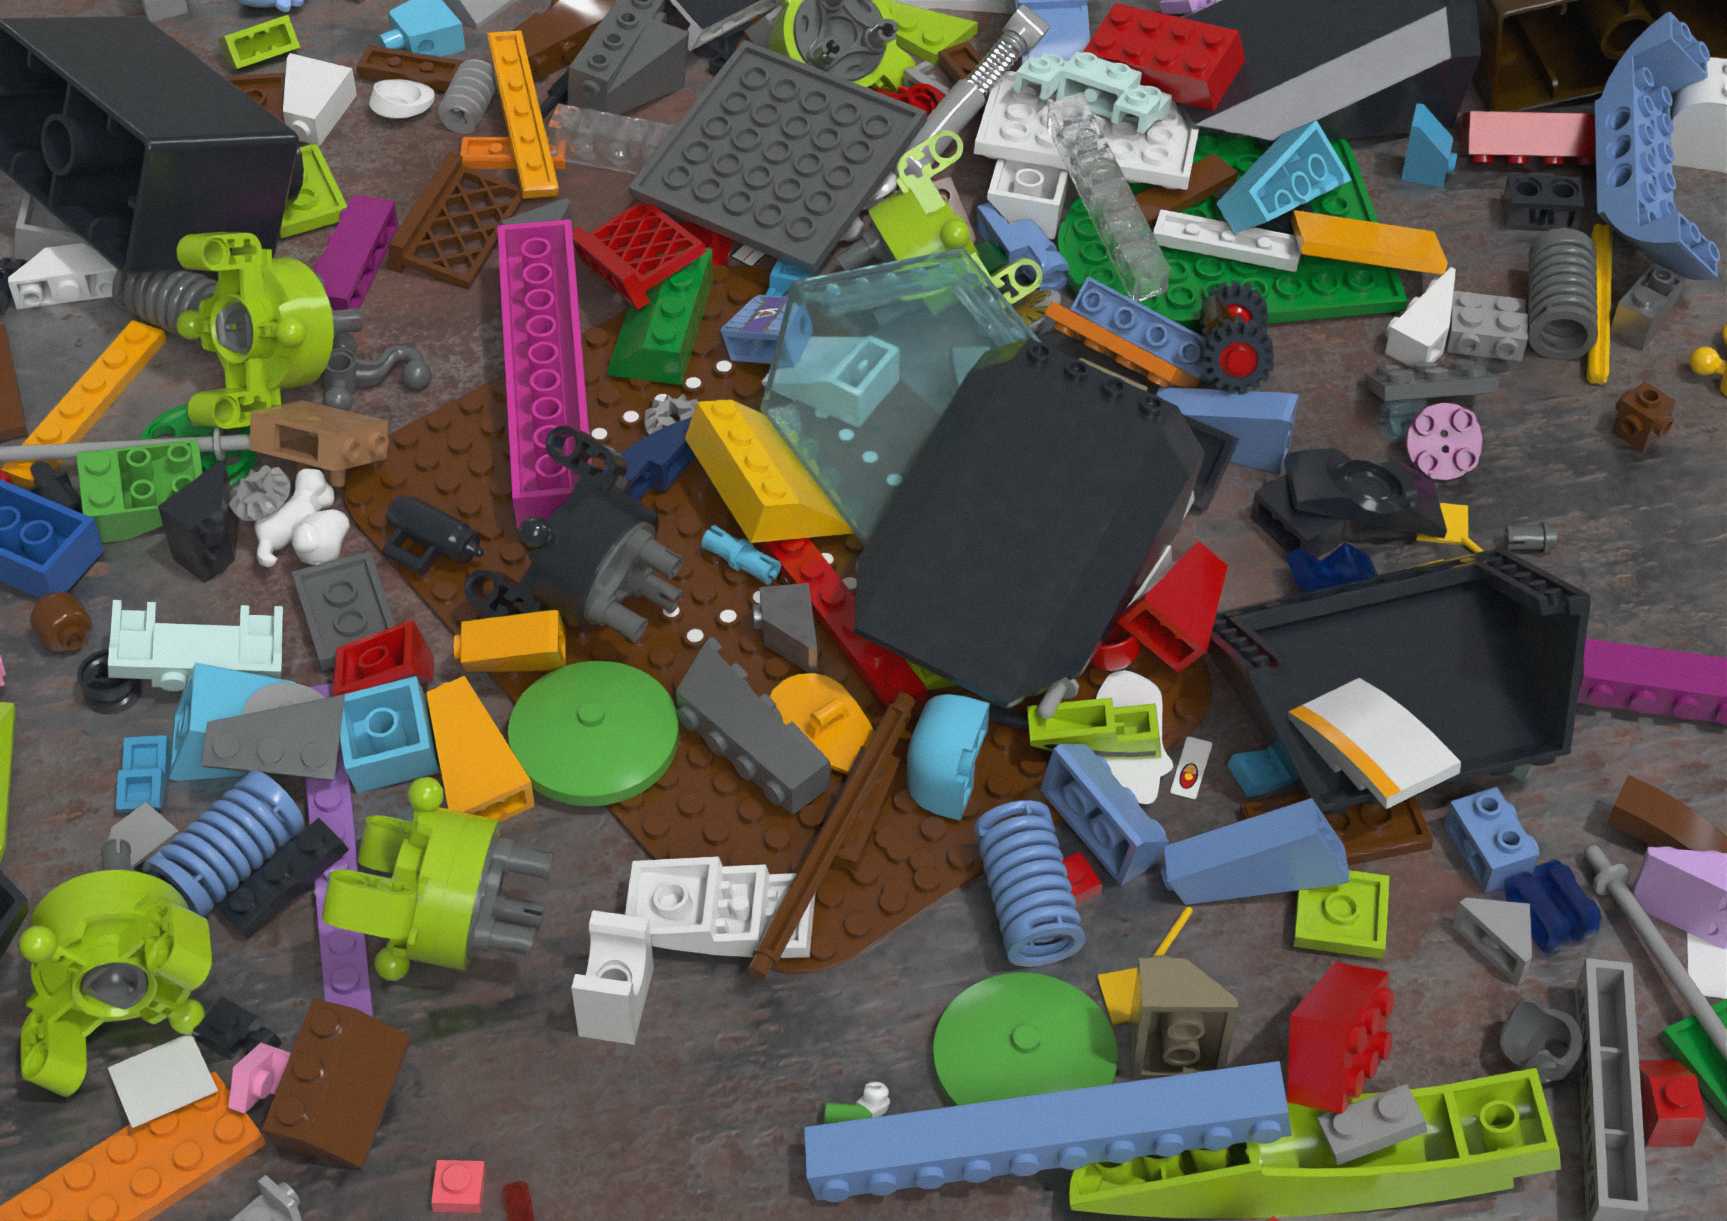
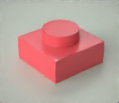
(458, 1186)

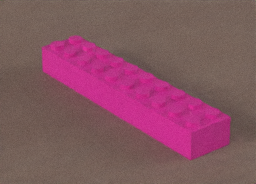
(541, 359)

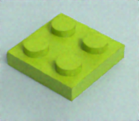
(1344, 916)

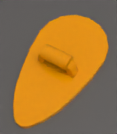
(825, 716)

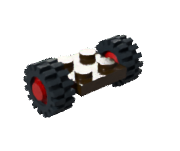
(1236, 337)

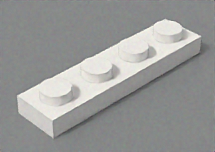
(1219, 240)

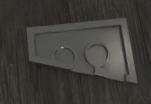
(279, 741)

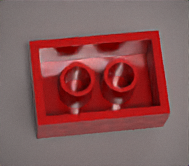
(1339, 1037)

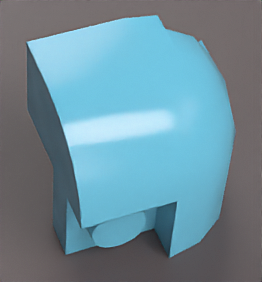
(945, 753)

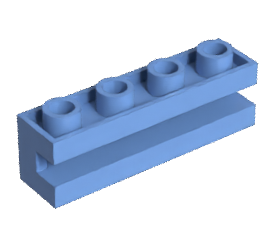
(1141, 326)

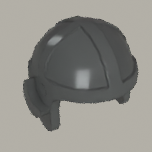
(1541, 1040)

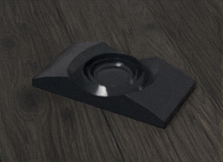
(1364, 491)

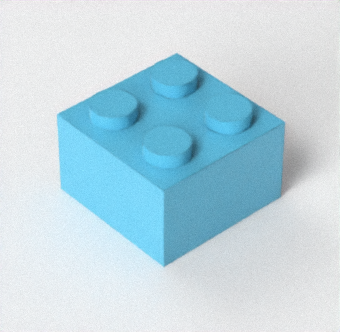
(387, 735)

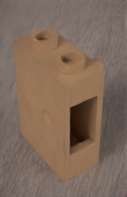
(319, 437)

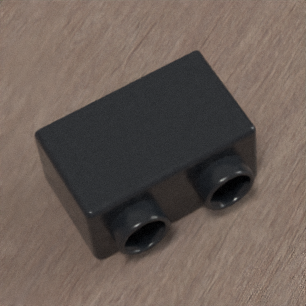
(138, 139)

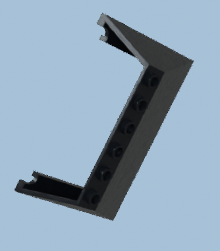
(1465, 644)

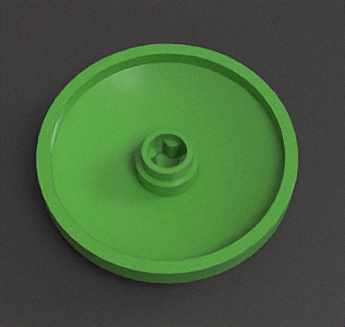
(594, 733)
(1021, 1040)

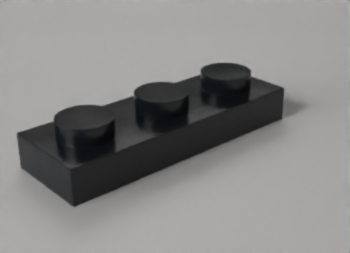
(283, 878)

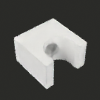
(616, 980)

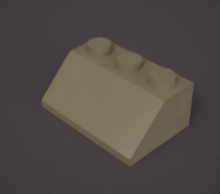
(1178, 1020)

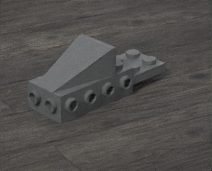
(629, 58)

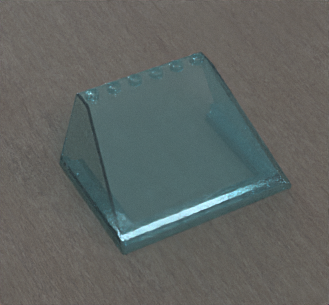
(874, 365)

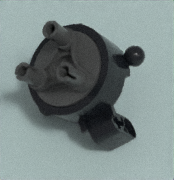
(588, 550)

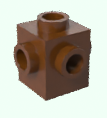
(1643, 416)

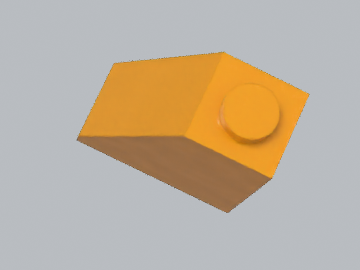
(512, 643)

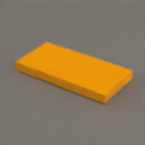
(1368, 242)

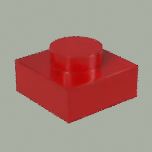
(1082, 877)

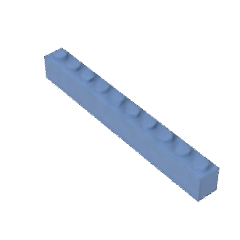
(1047, 1132)

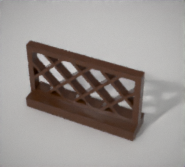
(427, 216)

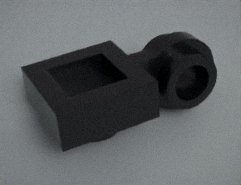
(231, 1028)

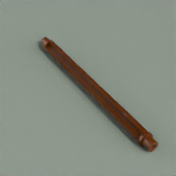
(831, 837)

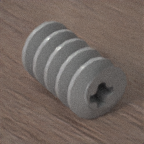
(467, 96)

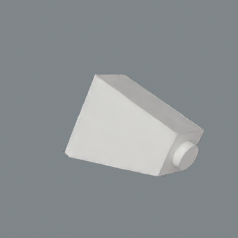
(315, 96)

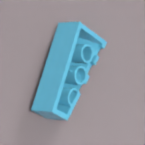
(1285, 176)

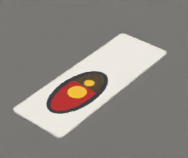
(1191, 767)

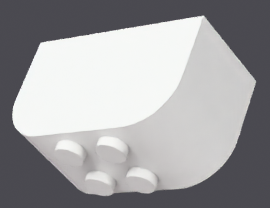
(1701, 121)

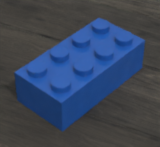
(43, 542)

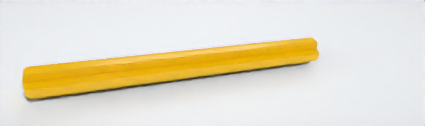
(1599, 355)

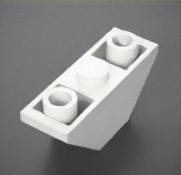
(62, 276)

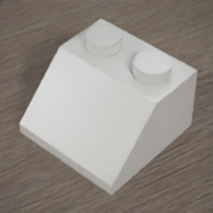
(1029, 193)

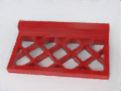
(616, 265)

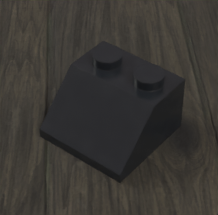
(202, 524)

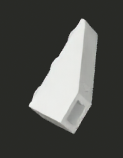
(1424, 326)

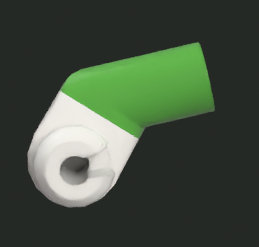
(871, 1105)

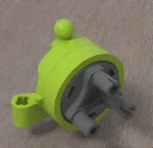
(843, 39)

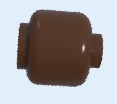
(61, 622)

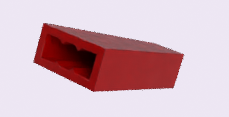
(1179, 607)

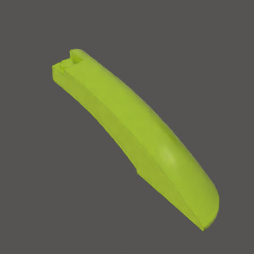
(1473, 1145)

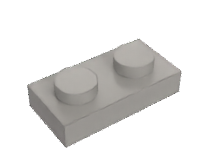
(1372, 1124)

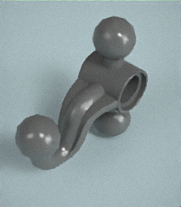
(347, 374)

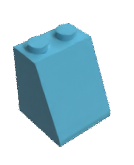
(208, 696)

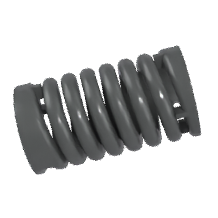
(1562, 294)
(162, 296)

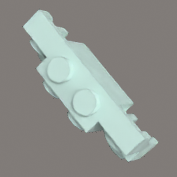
(1107, 86)
(169, 651)

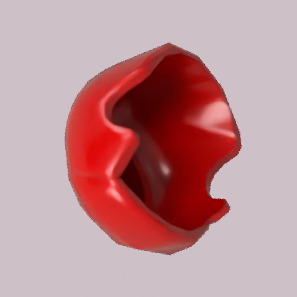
(1117, 650)

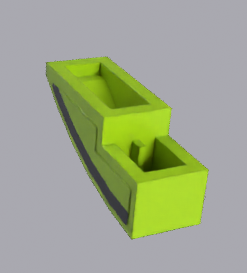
(1106, 729)

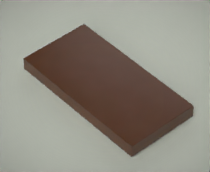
(1364, 829)

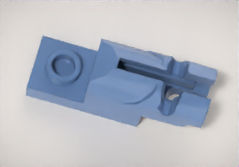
(1020, 240)

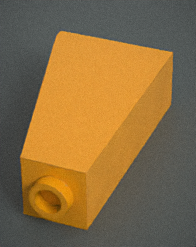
(474, 758)

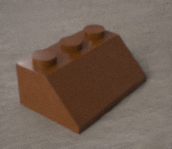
(336, 1084)

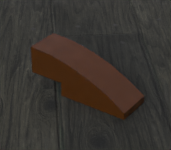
(1662, 820)

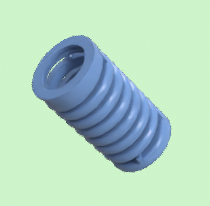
(228, 841)
(1029, 883)

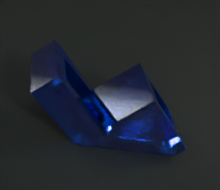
(1339, 567)

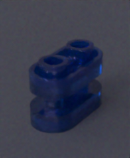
(1556, 905)

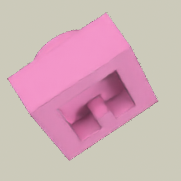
(257, 1076)

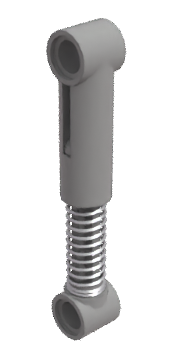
(967, 97)

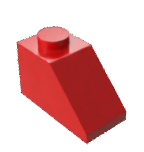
(1670, 1104)

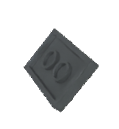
(1431, 381)
(342, 603)

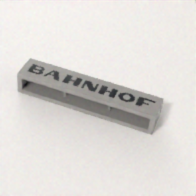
(1610, 1093)

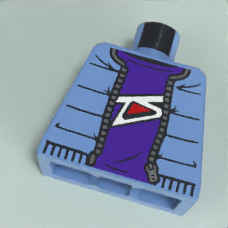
(755, 329)

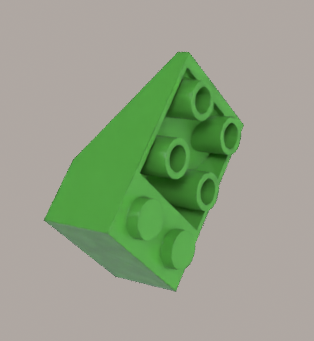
(129, 483)

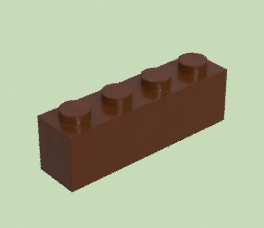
(560, 33)

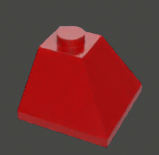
(383, 659)

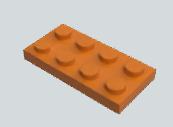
(1119, 349)

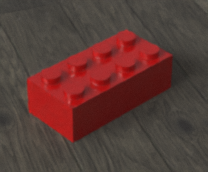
(1172, 52)

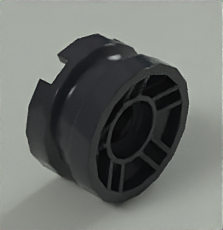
(104, 693)

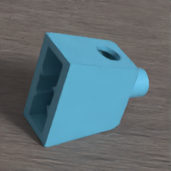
(424, 29)

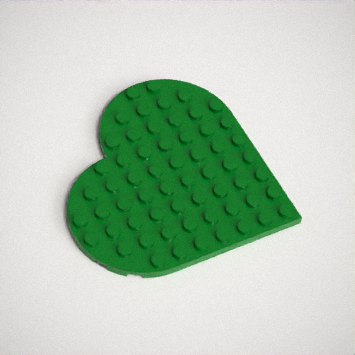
(1314, 291)

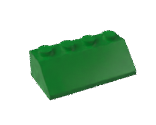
(661, 335)

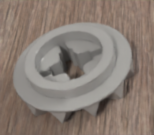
(659, 414)
(254, 506)

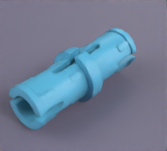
(741, 554)

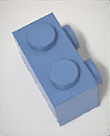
(1490, 838)

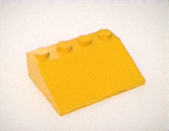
(759, 475)

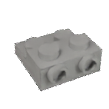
(1487, 326)

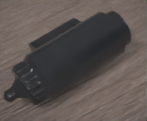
(430, 528)

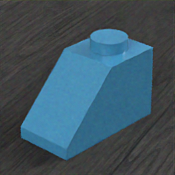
(1428, 150)

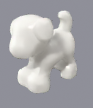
(313, 532)

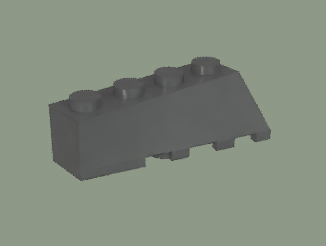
(750, 731)

